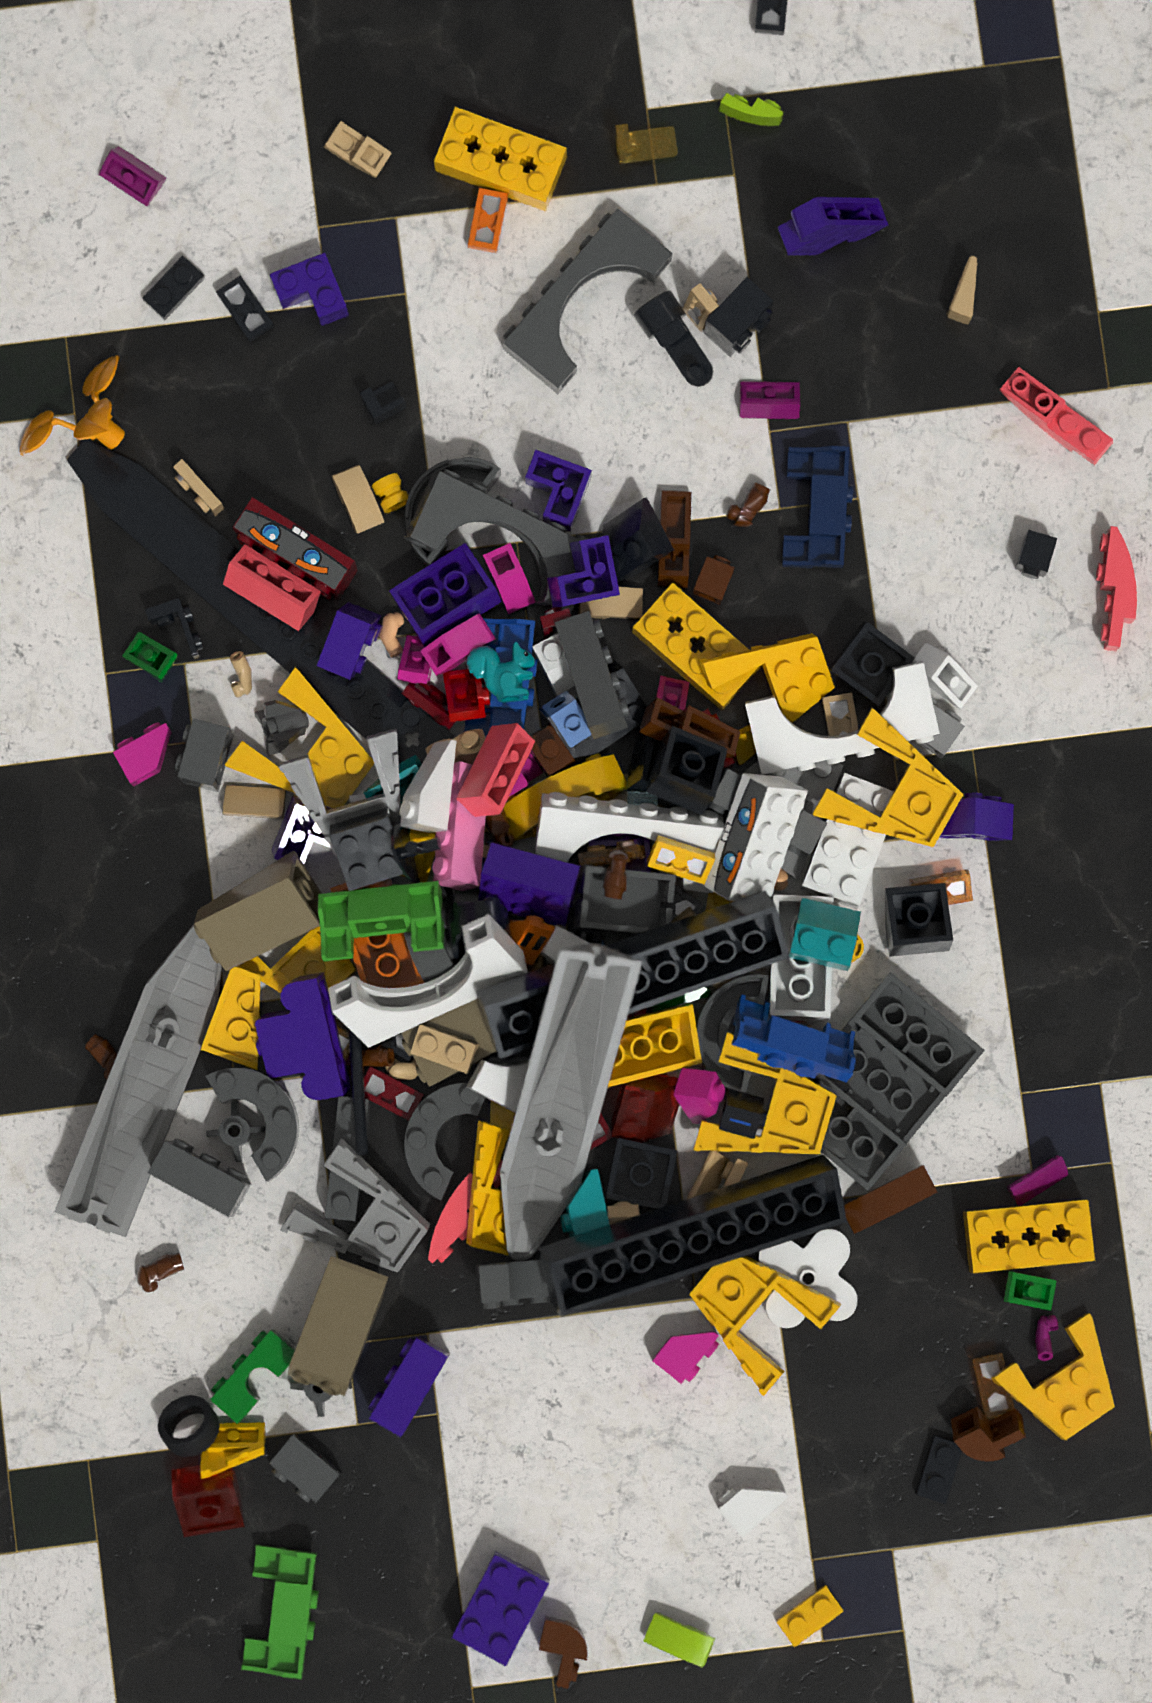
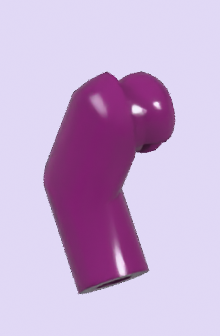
(1042, 1338)

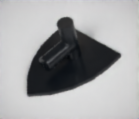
(405, 850)

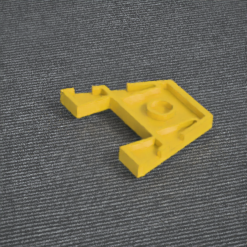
(1072, 1394)

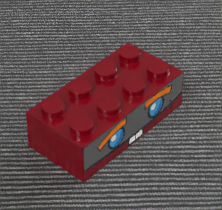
(295, 549)

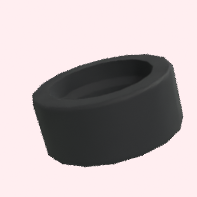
(175, 1413)

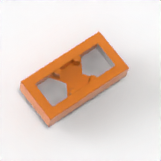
(488, 220)

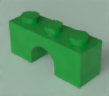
(234, 1394)

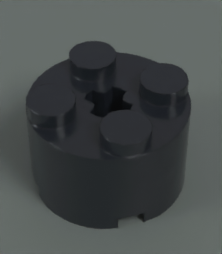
(467, 912)

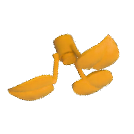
(94, 425)

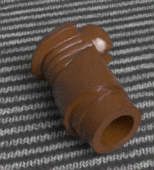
(753, 503)
(499, 827)
(616, 877)
(103, 1052)
(374, 1056)
(160, 1269)

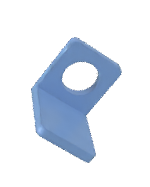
(568, 718)

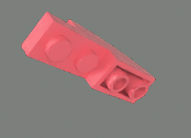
(1055, 417)
(1117, 576)
(454, 1219)

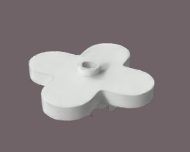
(822, 1258)

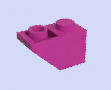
(509, 578)
(456, 644)
(144, 755)
(683, 1352)

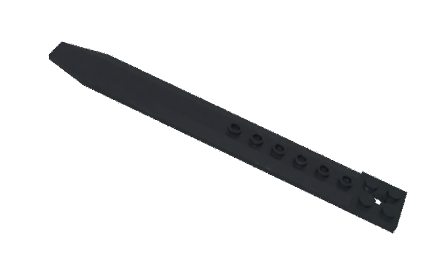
(201, 561)

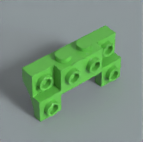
(381, 912)
(290, 1615)

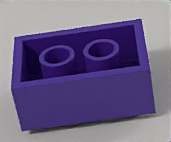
(445, 594)
(529, 883)
(407, 1385)
(500, 1608)

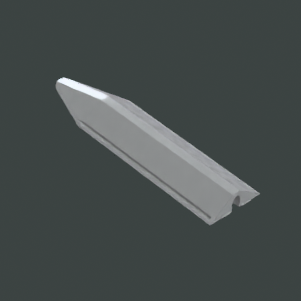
(143, 1089)
(564, 1090)

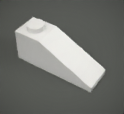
(554, 664)
(429, 794)

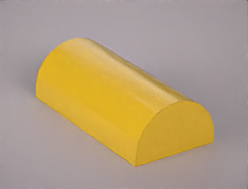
(657, 1044)

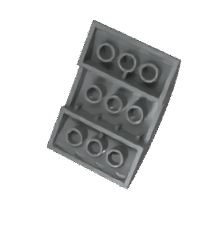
(901, 1073)

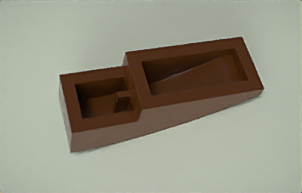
(676, 523)
(661, 716)
(889, 1199)

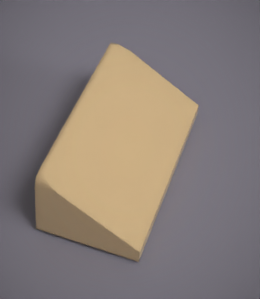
(254, 802)
(709, 1175)

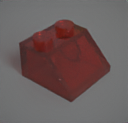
(645, 1108)
(208, 1502)

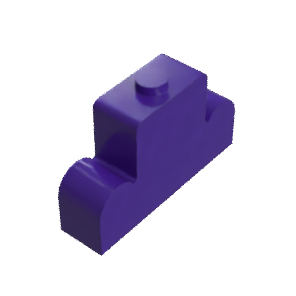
(829, 221)
(304, 1039)

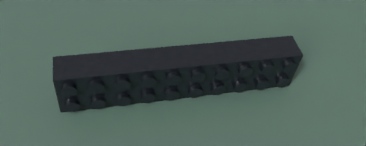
(673, 959)
(692, 1235)

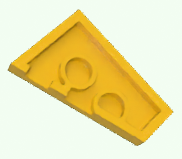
(233, 1027)

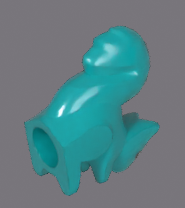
(503, 678)

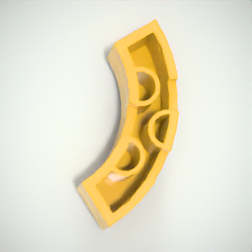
(595, 777)

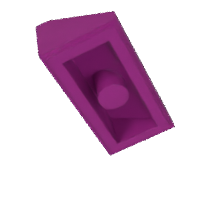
(132, 175)
(770, 400)
(1038, 1180)

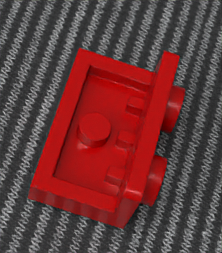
(465, 695)

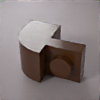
(984, 1438)
(566, 1640)

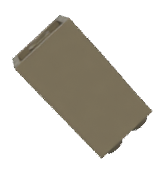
(260, 913)
(465, 1022)
(337, 1326)

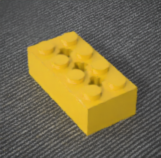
(498, 140)
(676, 647)
(1017, 1253)

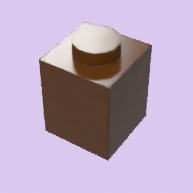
(714, 579)

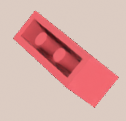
(271, 587)
(495, 770)

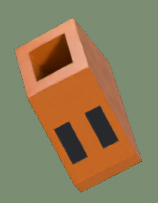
(531, 936)

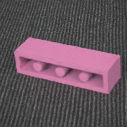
(461, 852)

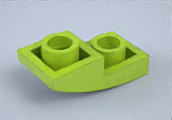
(761, 113)
(679, 1639)

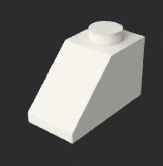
(946, 675)
(749, 1506)

